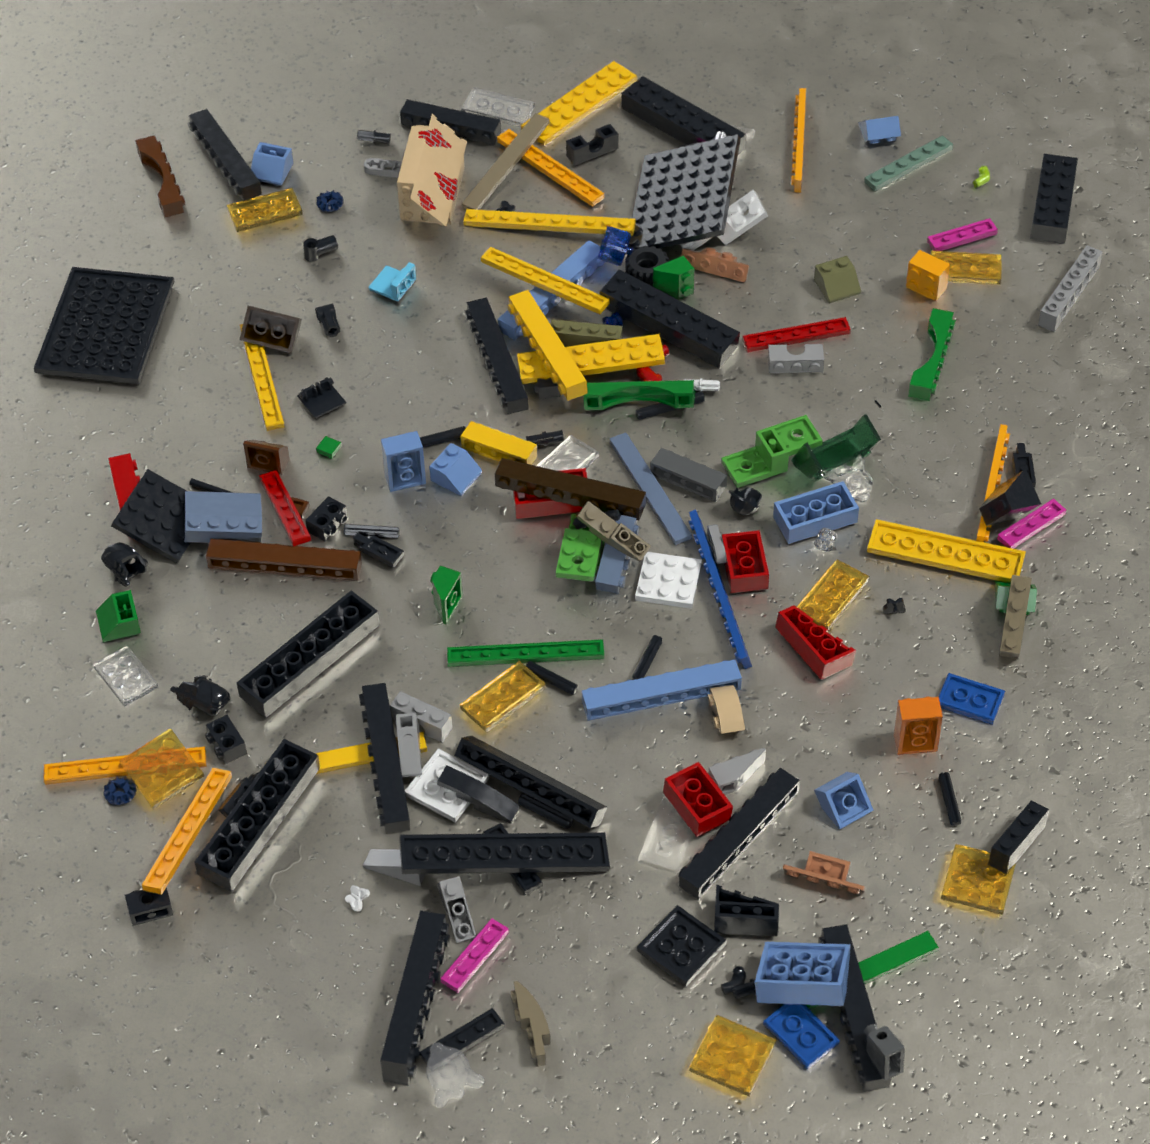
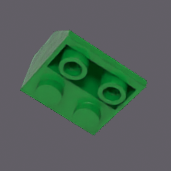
(118, 617)

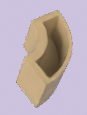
(726, 709)

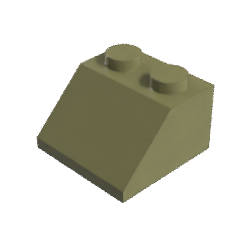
(837, 279)

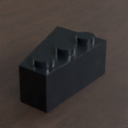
(744, 914)

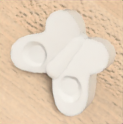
(356, 897)

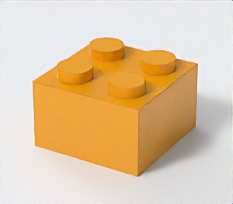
(927, 275)

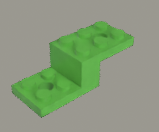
(771, 451)
(581, 548)

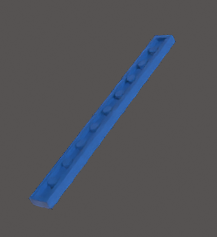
(720, 595)

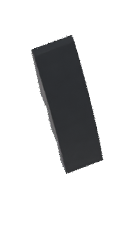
(478, 793)

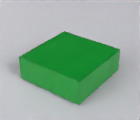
(328, 447)

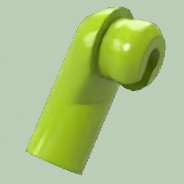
(984, 177)

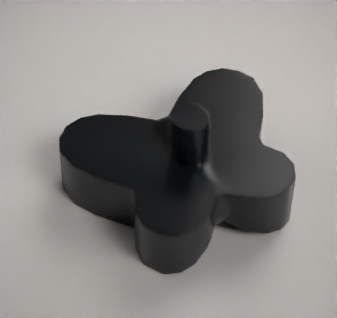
(505, 206)
(894, 606)

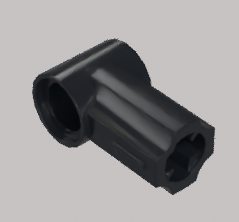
(313, 248)
(327, 317)

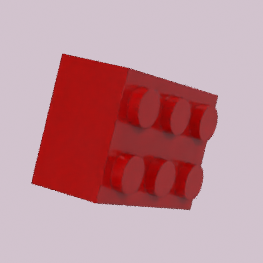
(745, 562)
(697, 799)

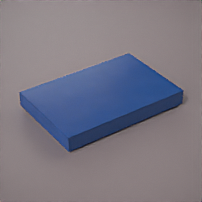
(971, 698)
(801, 1033)

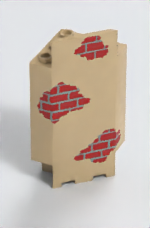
(431, 174)

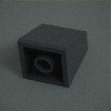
(1010, 500)

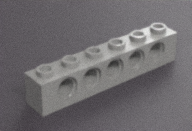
(1070, 288)

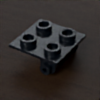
(321, 397)

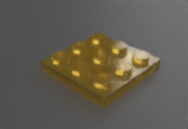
(161, 768)
(974, 882)
(732, 1055)

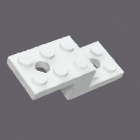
(736, 221)

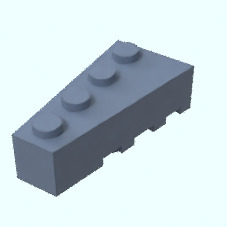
(615, 563)

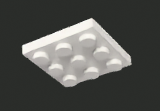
(668, 580)
(436, 798)

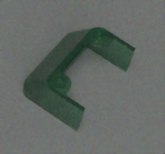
(837, 450)

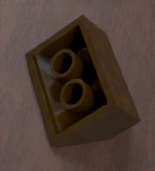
(270, 329)

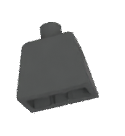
(885, 1051)

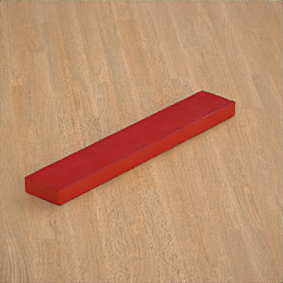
(796, 334)
(285, 508)

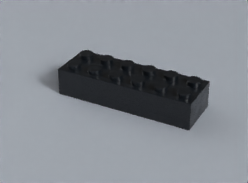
(1054, 198)

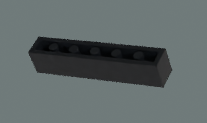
(463, 123)

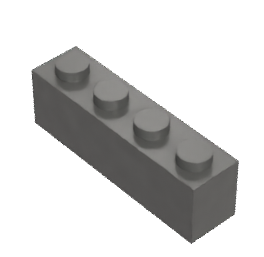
(688, 474)

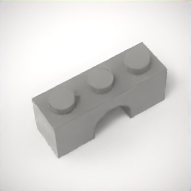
(783, 362)
(433, 720)

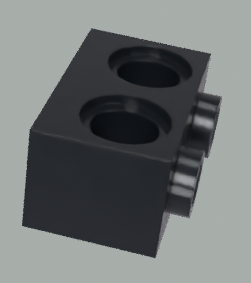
(326, 518)
(223, 735)

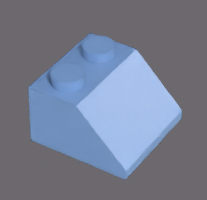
(881, 128)
(454, 469)
(844, 799)

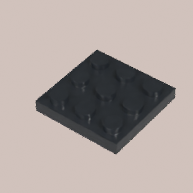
(681, 945)

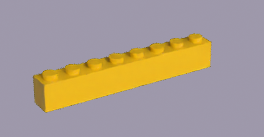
(547, 345)

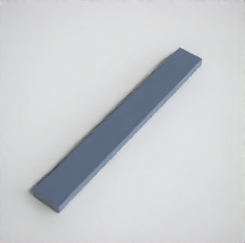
(655, 494)

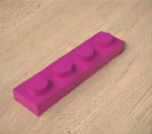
(962, 235)
(1031, 524)
(474, 955)

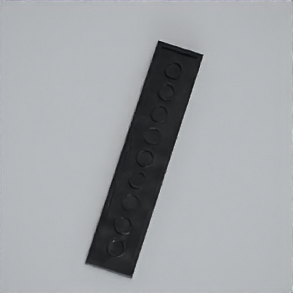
(503, 853)

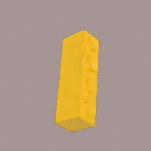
(497, 444)

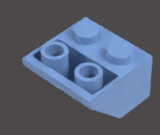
(272, 163)

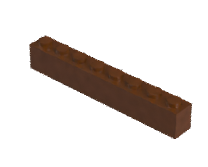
(284, 559)

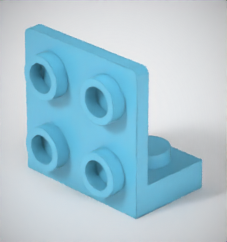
(393, 282)

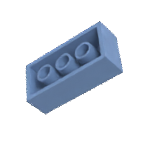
(818, 509)

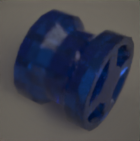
(614, 319)

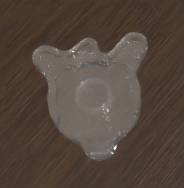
(855, 478)
(449, 1072)

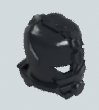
(118, 559)
(202, 695)

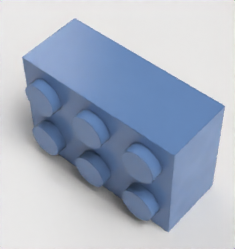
(403, 461)

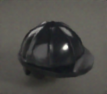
(745, 501)

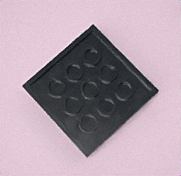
(155, 516)

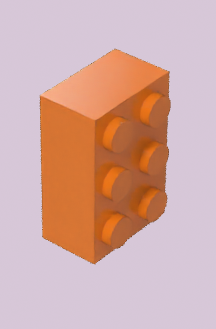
(918, 725)

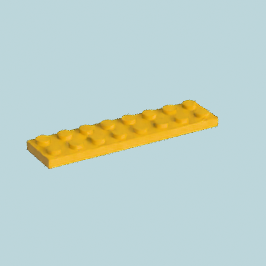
(584, 100)
(600, 357)
(945, 551)

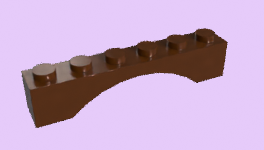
(169, 196)

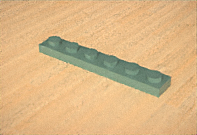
(908, 163)

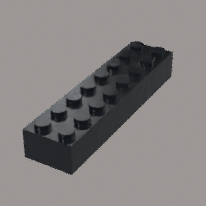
(674, 114)
(670, 318)
(308, 654)
(257, 815)
(414, 998)

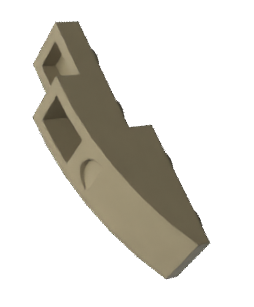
(613, 533)
(531, 1019)

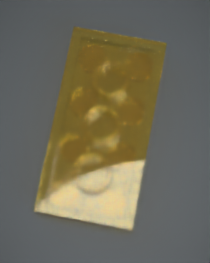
(264, 210)
(972, 267)
(833, 594)
(503, 696)

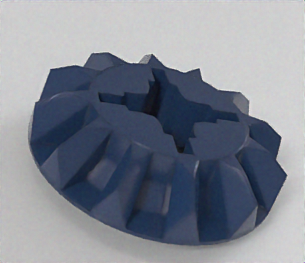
(332, 205)
(118, 797)

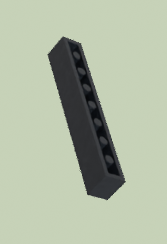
(224, 155)
(497, 356)
(385, 758)
(531, 781)
(738, 833)
(856, 1012)

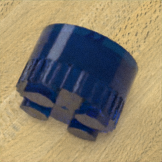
(614, 246)

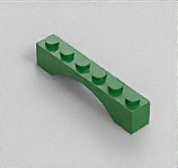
(924, 378)
(673, 393)

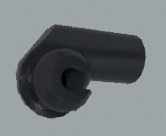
(737, 979)

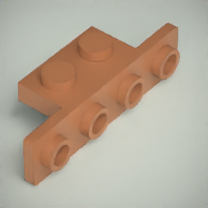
(717, 263)
(826, 869)

